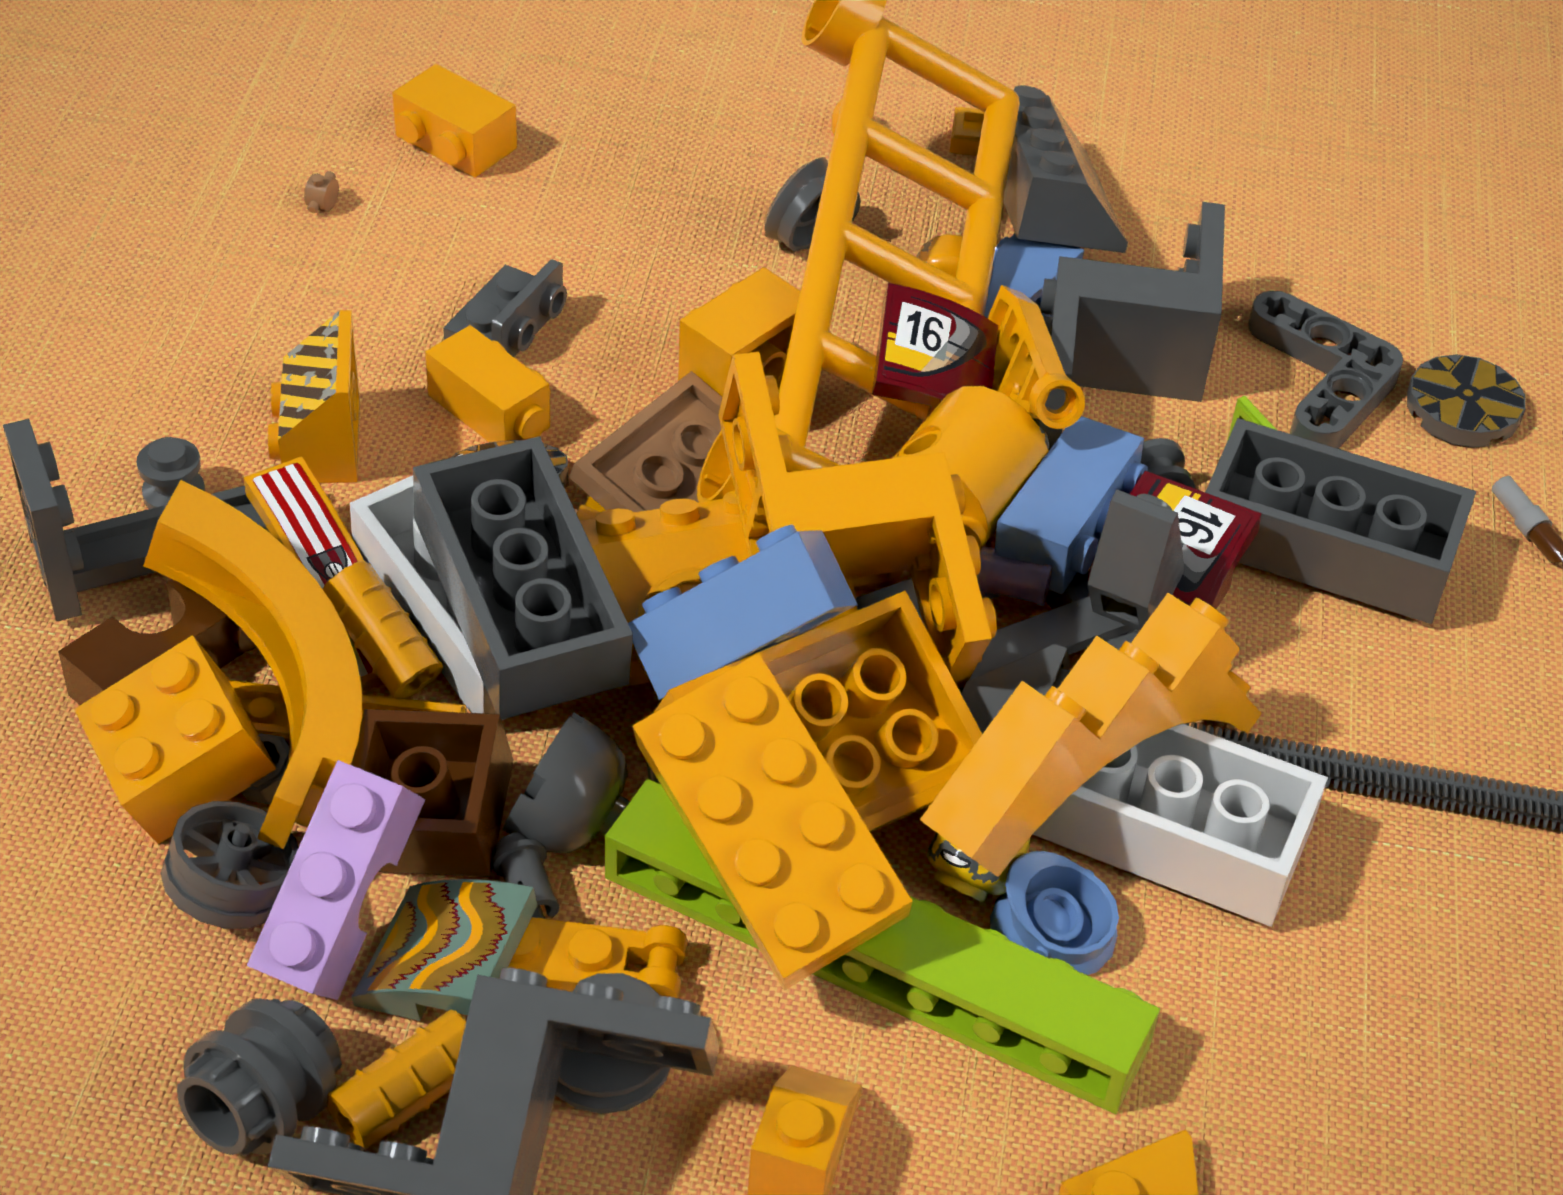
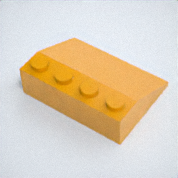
(873, 705)

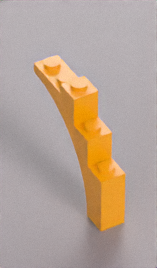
(1107, 704)

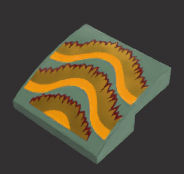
(441, 943)

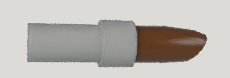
(1529, 519)

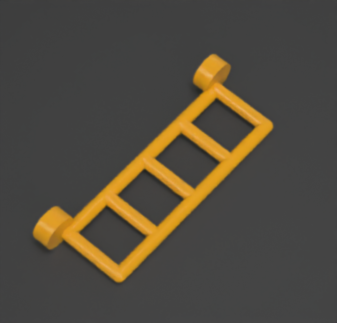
(862, 38)

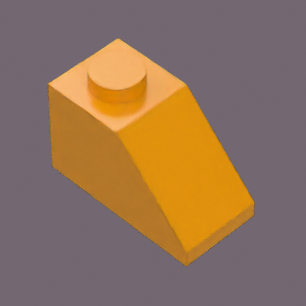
(802, 1134)

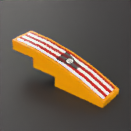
(309, 527)

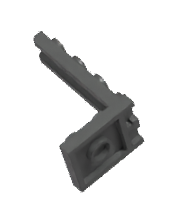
(89, 553)

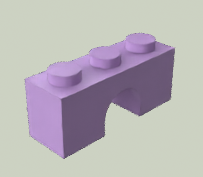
(314, 920)

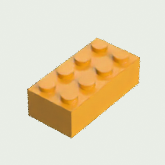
(772, 821)

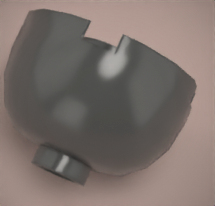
(572, 789)

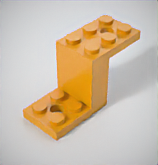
(871, 513)

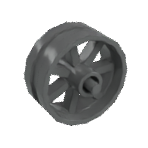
(223, 879)

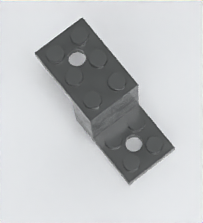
(1138, 323)
(505, 1089)

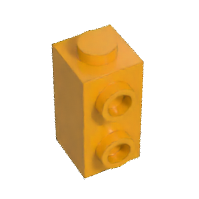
(487, 387)

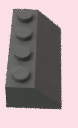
(1052, 182)

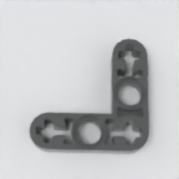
(1367, 372)

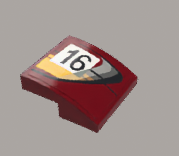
(931, 347)
(1212, 536)

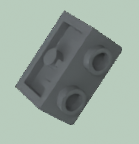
(513, 306)

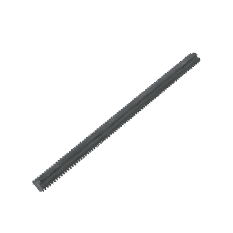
(1409, 779)

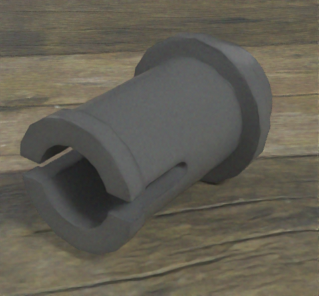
(521, 863)

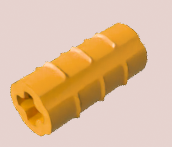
(382, 630)
(399, 1082)

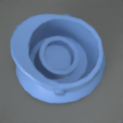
(1058, 911)

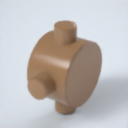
(321, 192)

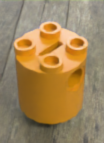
(989, 446)

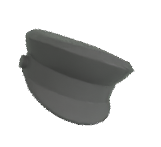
(796, 206)

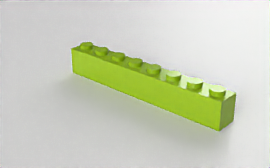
(925, 967)

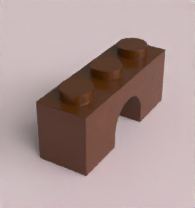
(115, 651)

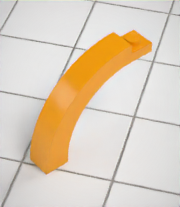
(289, 621)

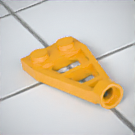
(1028, 361)

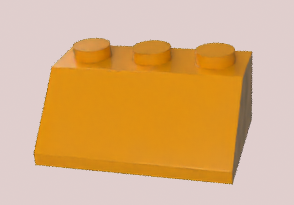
(651, 544)

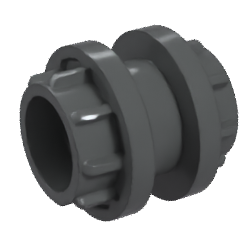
(258, 1076)

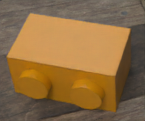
(455, 120)

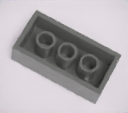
(1344, 519)
(521, 577)

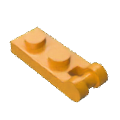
(576, 951)

